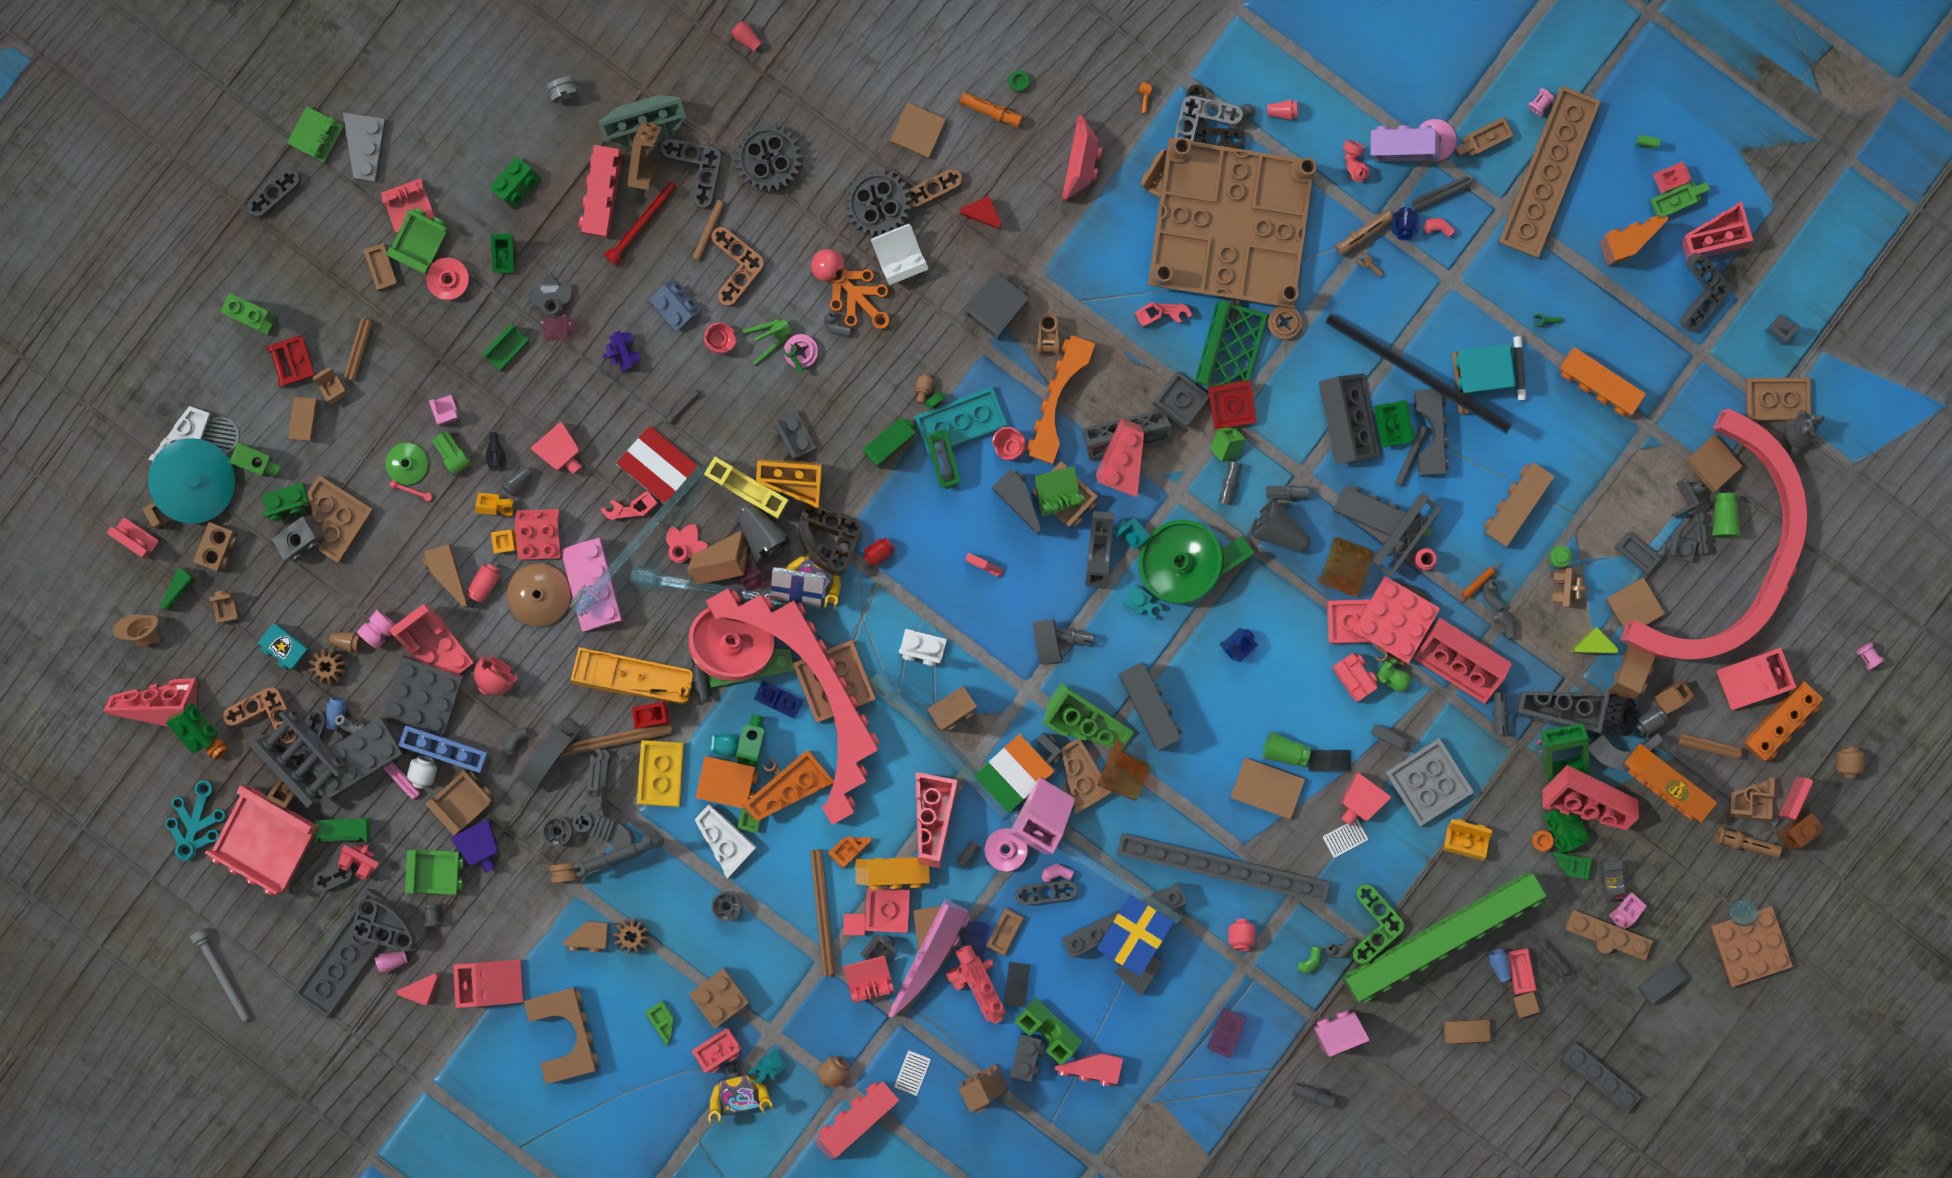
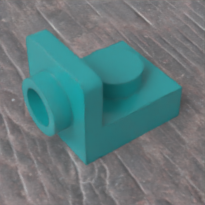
(1132, 532)

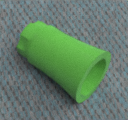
(1726, 517)
(1285, 750)

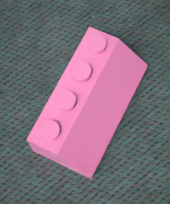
(584, 566)

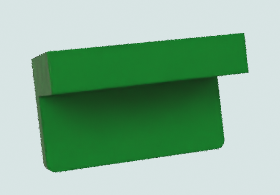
(505, 347)
(1236, 553)

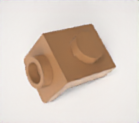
(330, 385)
(224, 606)

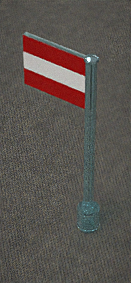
(665, 475)

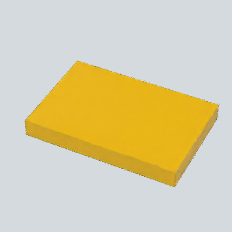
(660, 773)

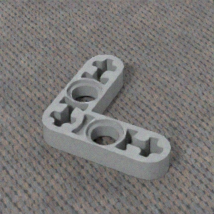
(1200, 112)

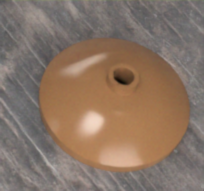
(554, 594)

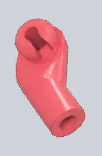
(1438, 224)

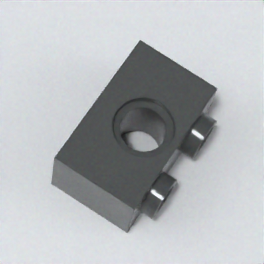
(287, 540)

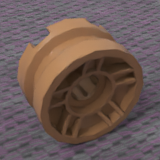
(563, 872)

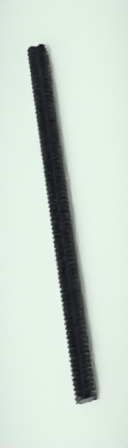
(1417, 373)

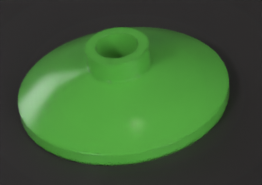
(417, 463)

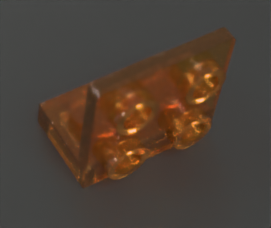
(1123, 773)

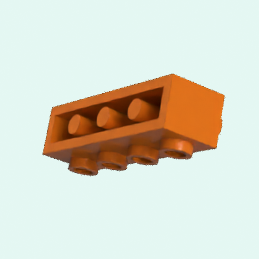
(1601, 382)
(1782, 721)

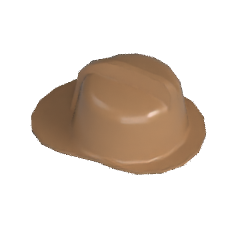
(138, 629)

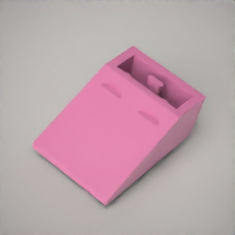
(1043, 817)

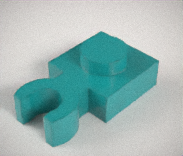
(1139, 601)
(768, 1066)

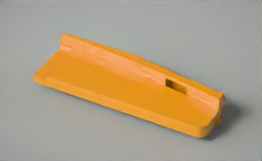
(631, 676)

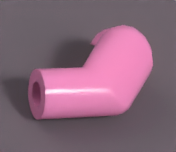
(1056, 870)

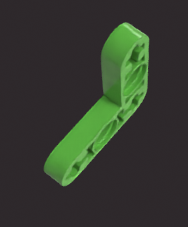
(1382, 929)

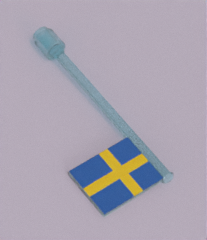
(1139, 924)

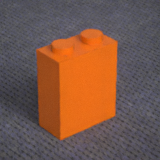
(726, 782)

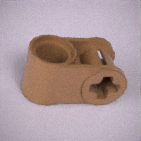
(1048, 336)

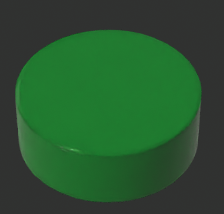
(1019, 81)
(935, 400)

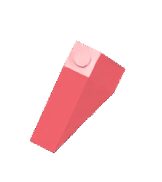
(155, 703)

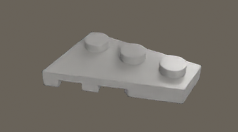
(364, 144)

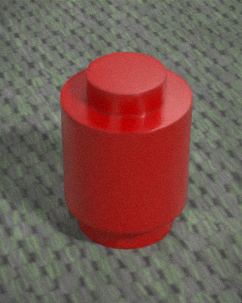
(878, 552)

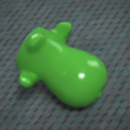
(1394, 678)

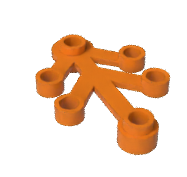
(855, 294)

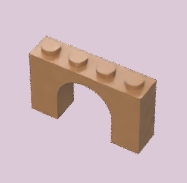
(567, 1005)

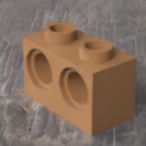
(209, 544)

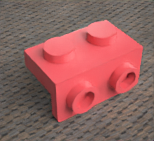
(717, 1050)

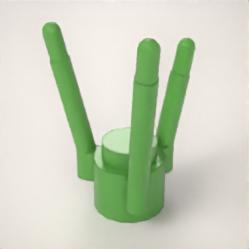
(778, 329)

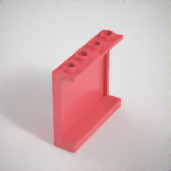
(263, 841)

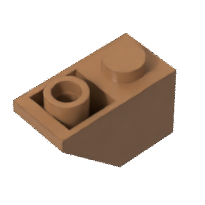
(589, 935)

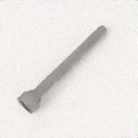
(200, 939)

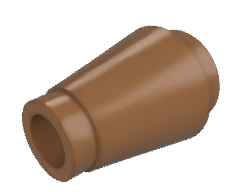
(346, 640)

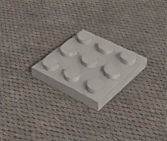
(1429, 782)

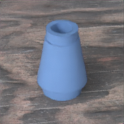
(334, 707)
(1500, 963)

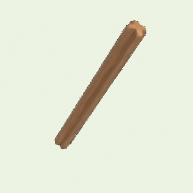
(619, 738)
(822, 912)

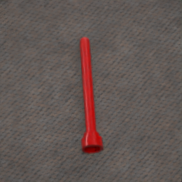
(615, 254)

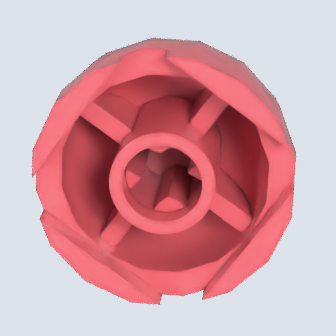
(493, 676)

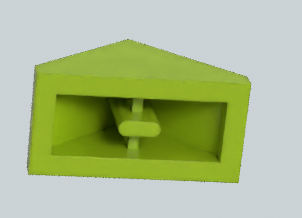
(1595, 642)

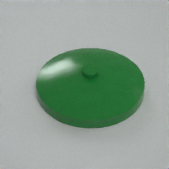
(1181, 562)

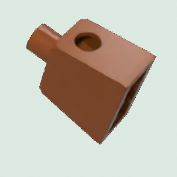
(1801, 830)

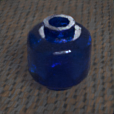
(1405, 224)

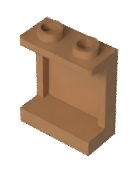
(641, 173)
(1073, 516)
(460, 801)

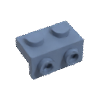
(674, 305)

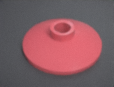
(439, 271)

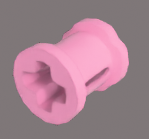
(1541, 102)
(1869, 655)

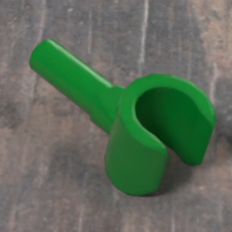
(1547, 320)
(794, 358)

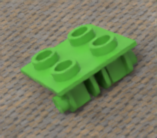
(315, 134)
(1058, 491)

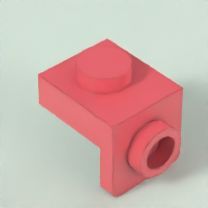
(1672, 177)

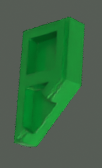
(1573, 865)

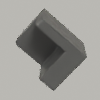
(1782, 329)

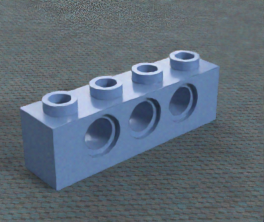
(444, 749)

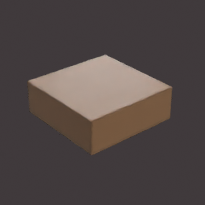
(1525, 1004)

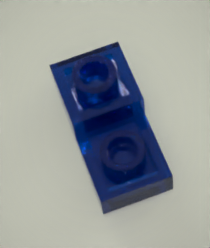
(778, 699)

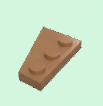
(1082, 775)

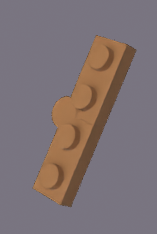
(1608, 935)

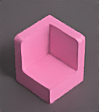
(444, 410)

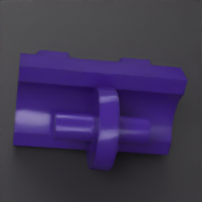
(618, 353)

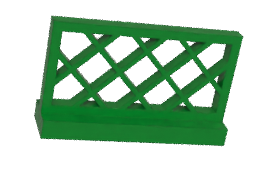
(1215, 338)

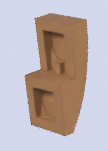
(1467, 1031)

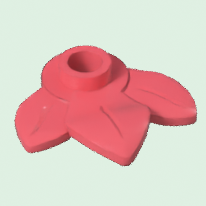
(685, 540)

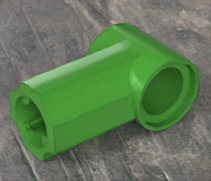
(454, 458)

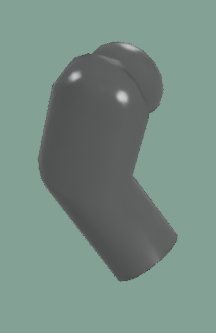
(1248, 111)

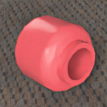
(1242, 935)

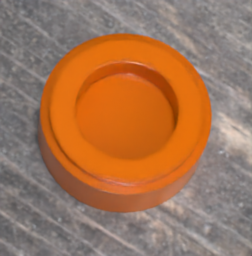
(1542, 841)

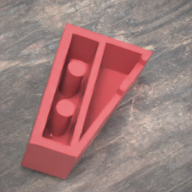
(1123, 459)

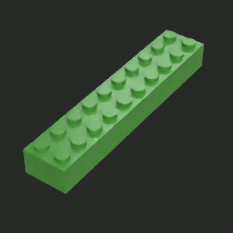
(1444, 936)

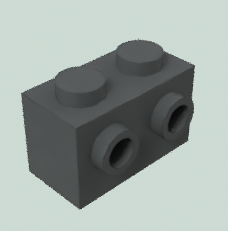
(1025, 1057)

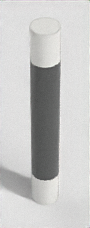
(1519, 365)

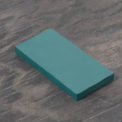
(964, 418)

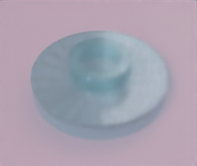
(1743, 913)

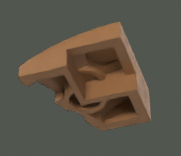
(1753, 802)

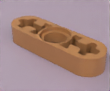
(950, 187)

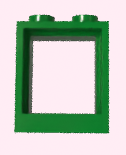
(1552, 741)

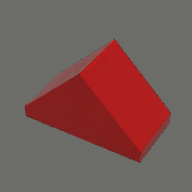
(982, 212)

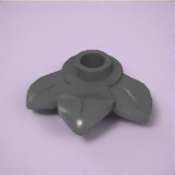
(551, 293)

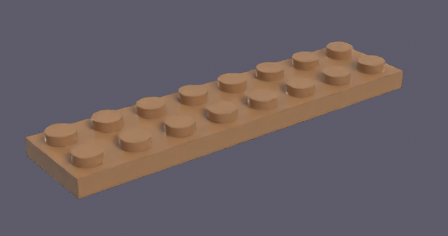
(1549, 171)

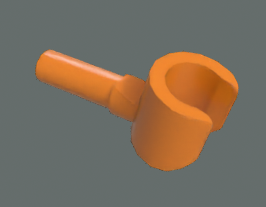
(1145, 89)

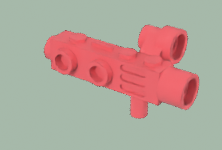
(974, 973)

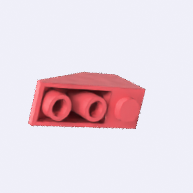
(1096, 1066)

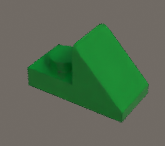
(502, 253)

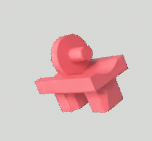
(359, 856)

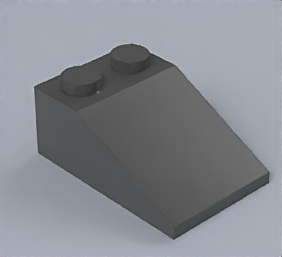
(1015, 494)

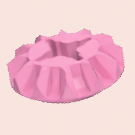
(802, 341)

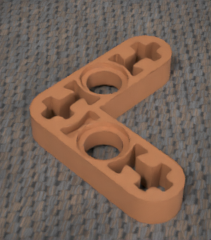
(744, 268)
(263, 706)

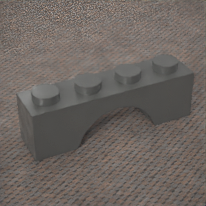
(1430, 406)

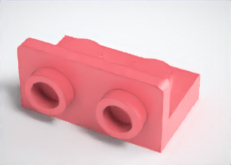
(134, 538)

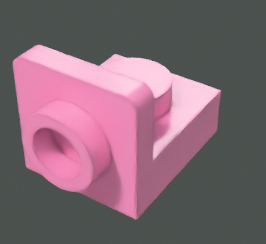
(1627, 911)

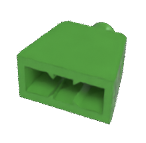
(244, 456)

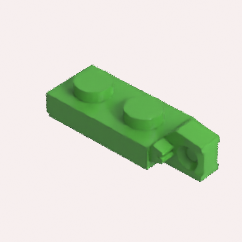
(1678, 198)

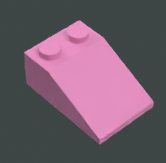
(1340, 1033)

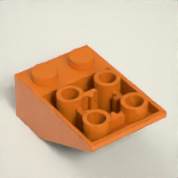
(1622, 245)

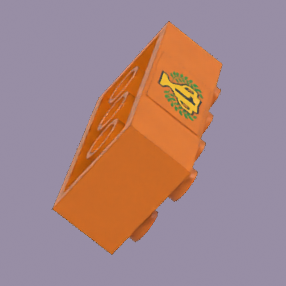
(1669, 784)

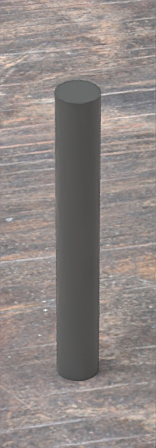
(1411, 456)

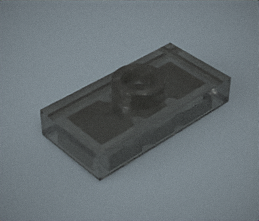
(1016, 984)

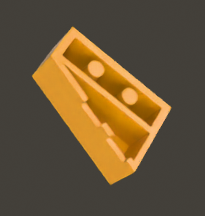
(792, 478)
(891, 872)

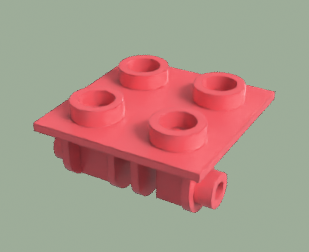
(403, 198)
(868, 979)

